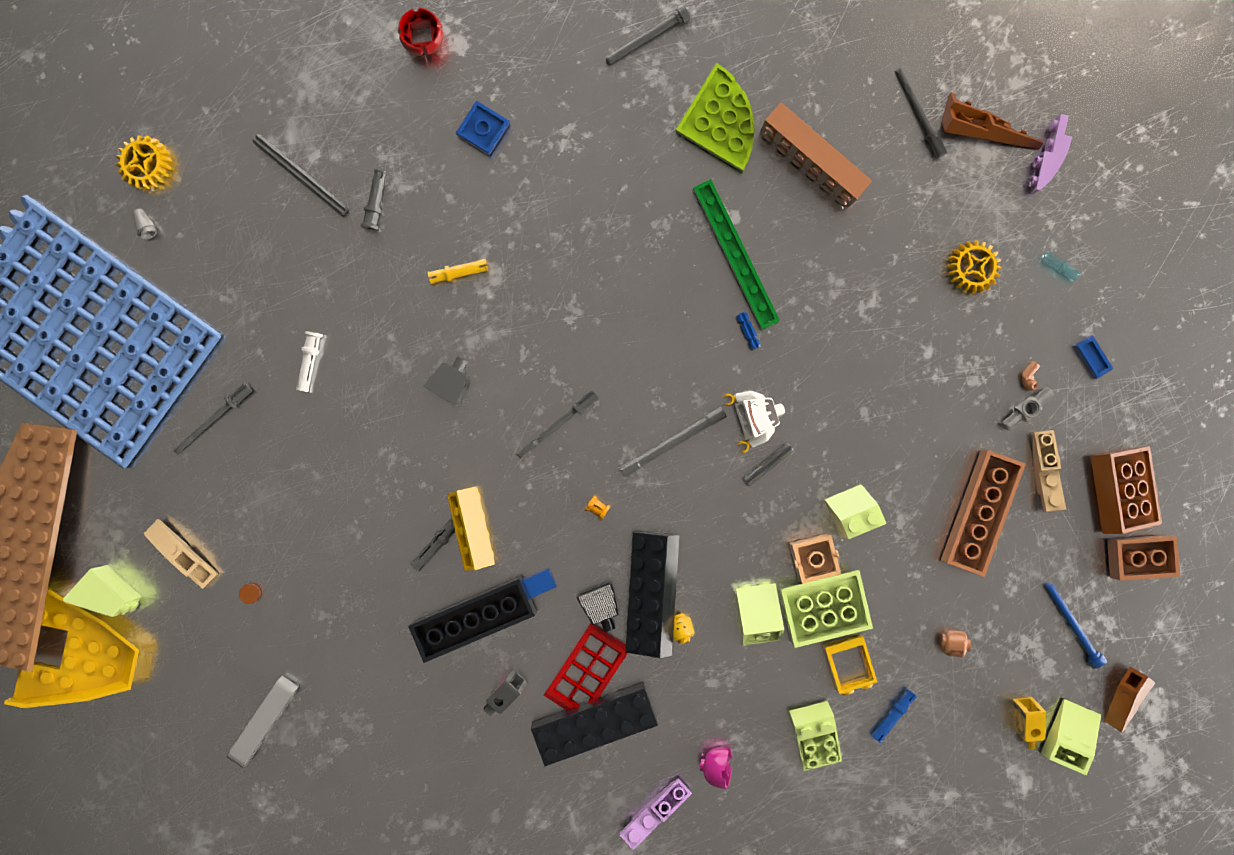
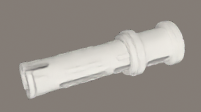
(309, 352)

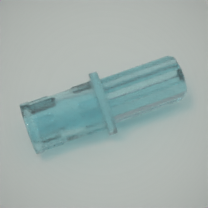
(1061, 266)

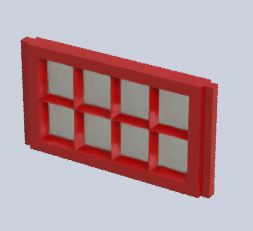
(587, 660)

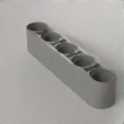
(262, 721)

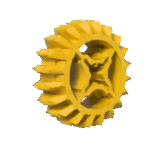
(129, 166)
(969, 261)

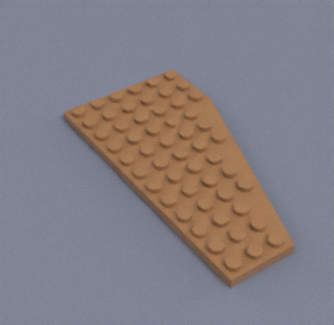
(30, 516)

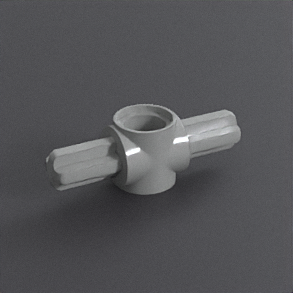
(1036, 406)

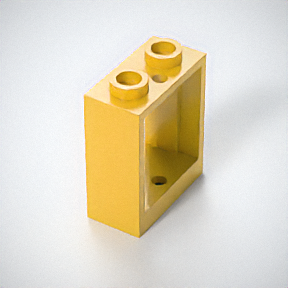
(843, 644)

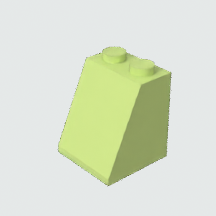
(854, 512)
(104, 593)
(759, 613)

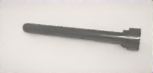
(680, 15)

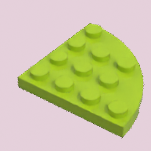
(721, 119)

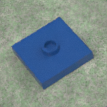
(482, 127)

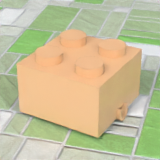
(815, 558)

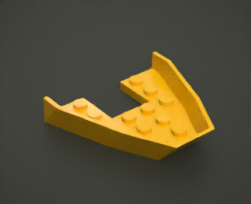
(92, 665)

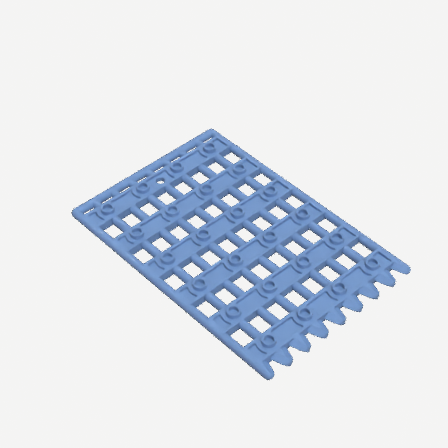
(69, 304)

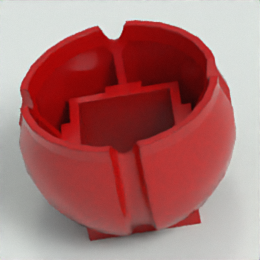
(420, 20)

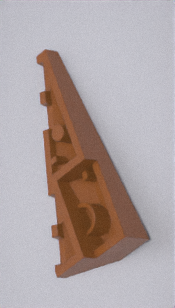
(973, 122)

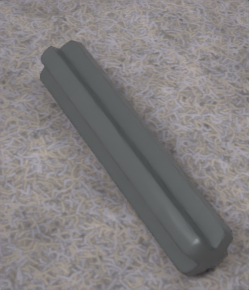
(768, 464)

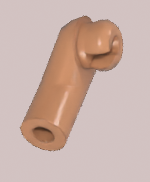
(1028, 376)

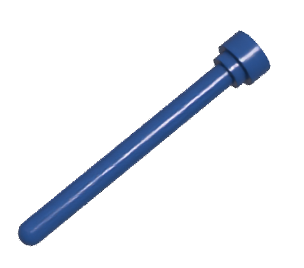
(1096, 659)

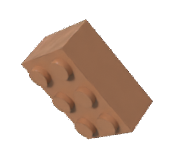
(1143, 557)

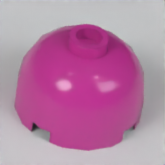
(717, 767)

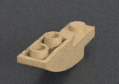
(1046, 471)
(179, 553)

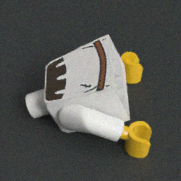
(757, 417)

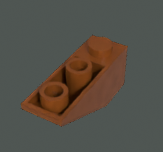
(1128, 698)

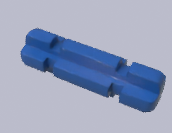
(748, 330)

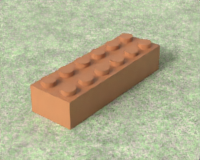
(814, 155)
(983, 512)

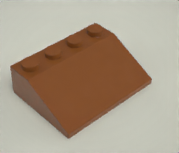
(1126, 490)

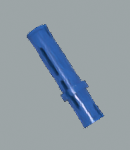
(899, 708)

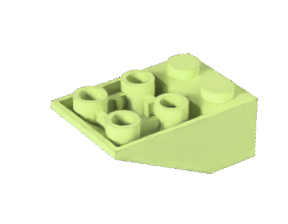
(816, 735)
(1073, 737)

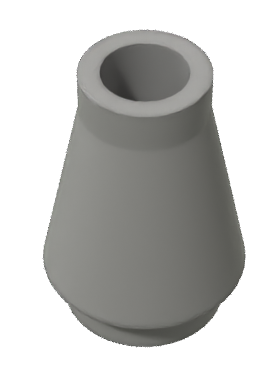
(144, 226)

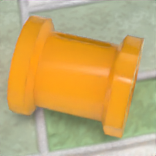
(597, 508)

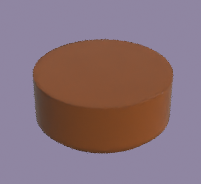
(249, 593)

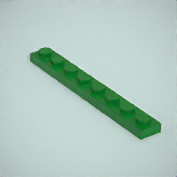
(736, 254)

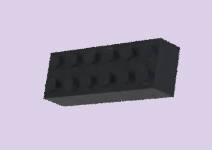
(652, 594)
(472, 619)
(594, 724)

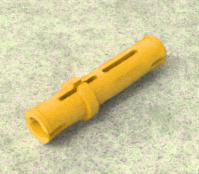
(457, 271)

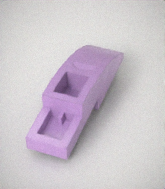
(1050, 161)
(654, 813)

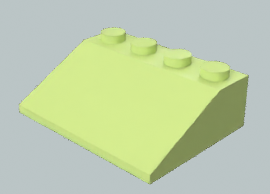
(826, 609)

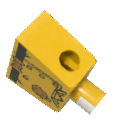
(1029, 721)

